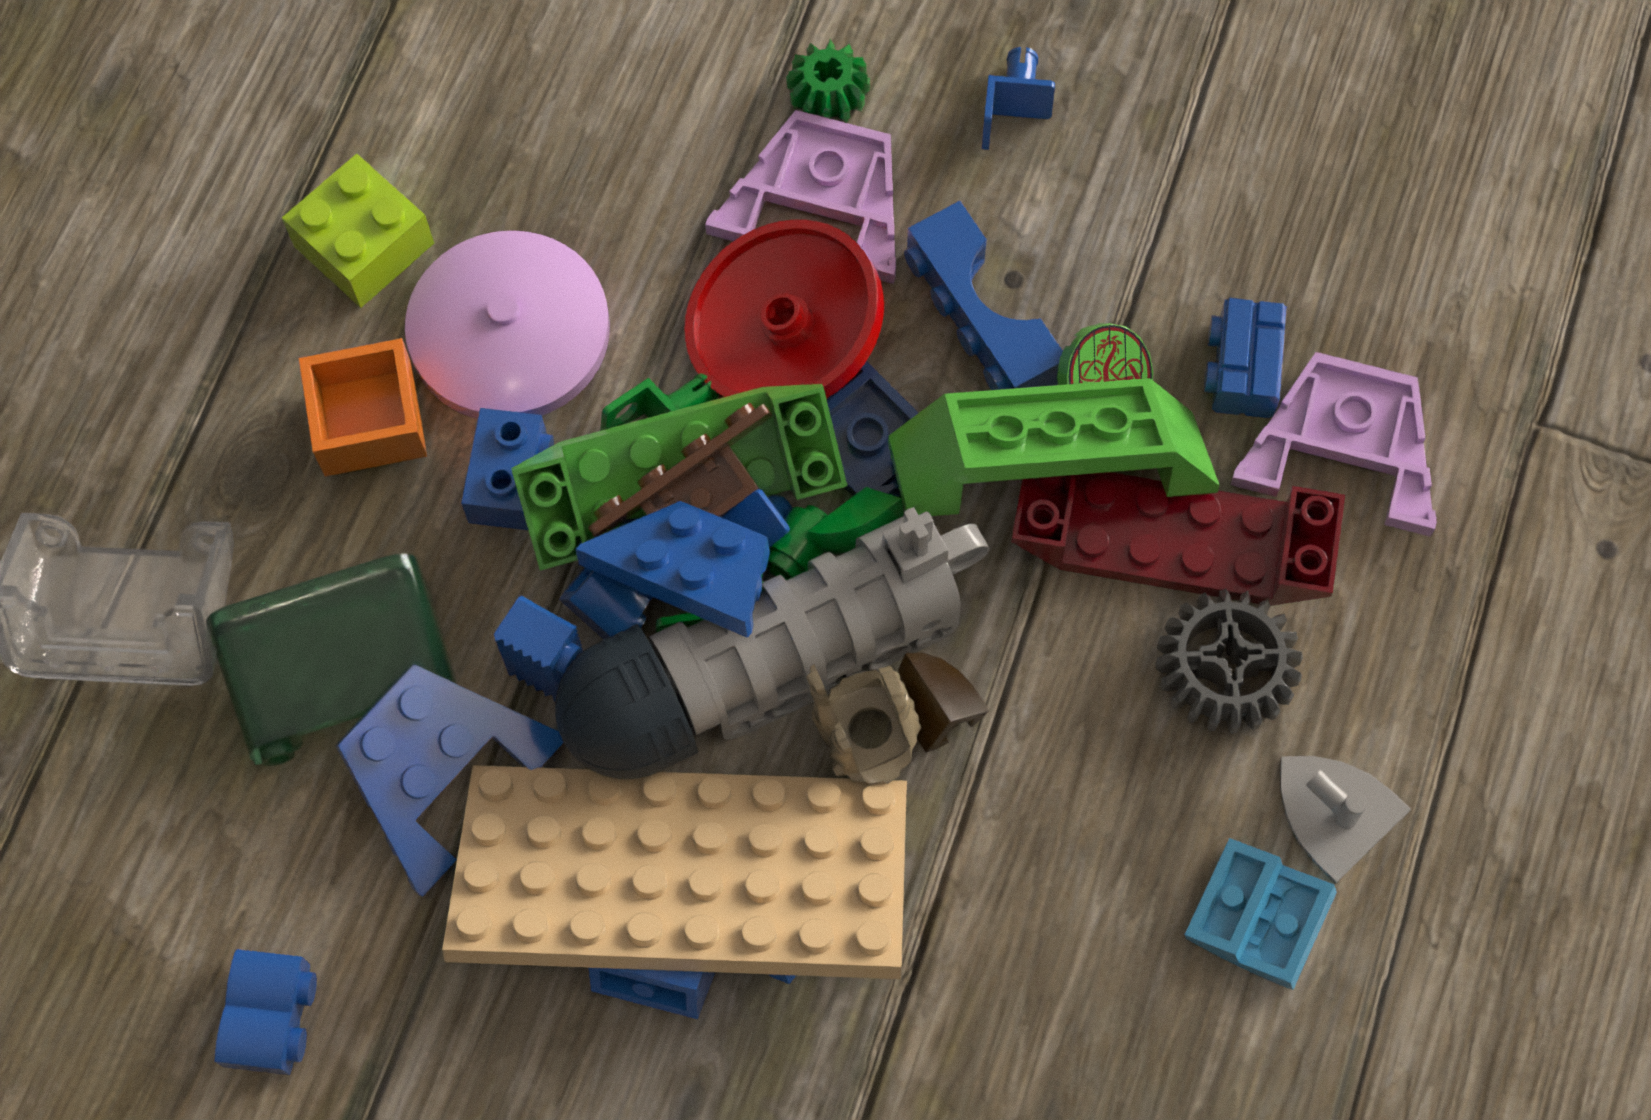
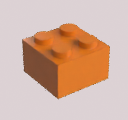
(362, 407)

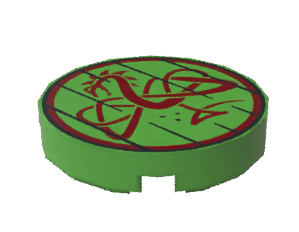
(1104, 354)

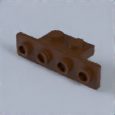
(707, 477)

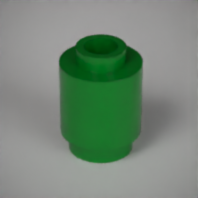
(794, 550)

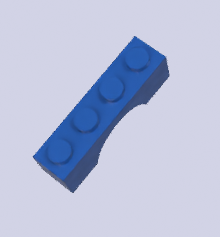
(948, 254)

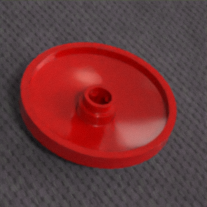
(785, 310)

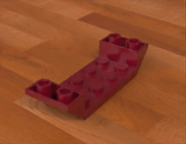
(1185, 543)

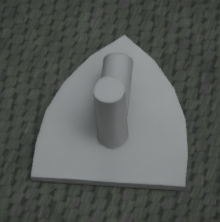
(1336, 810)

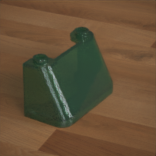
(324, 650)

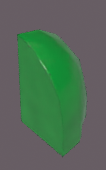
(855, 518)

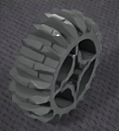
(1270, 655)

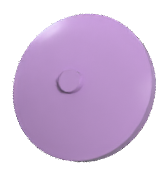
(507, 324)

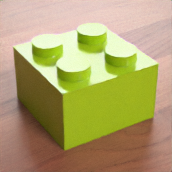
(358, 230)

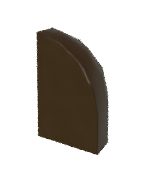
(940, 697)

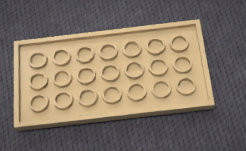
(680, 873)

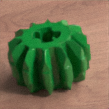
(828, 82)

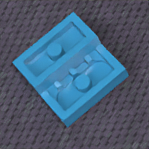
(1260, 913)

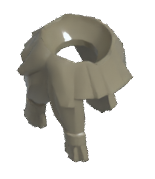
(847, 700)

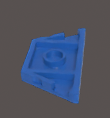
(686, 562)

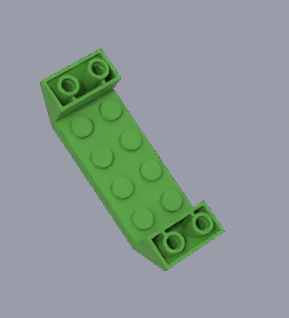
(1047, 435)
(580, 474)

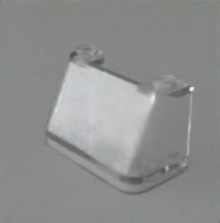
(111, 609)

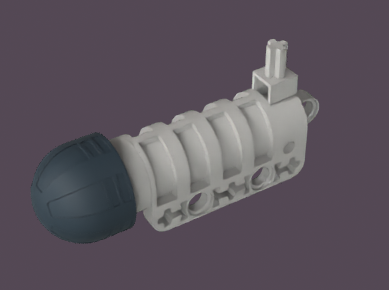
(637, 701)

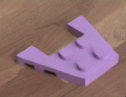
(823, 171)
(1355, 418)

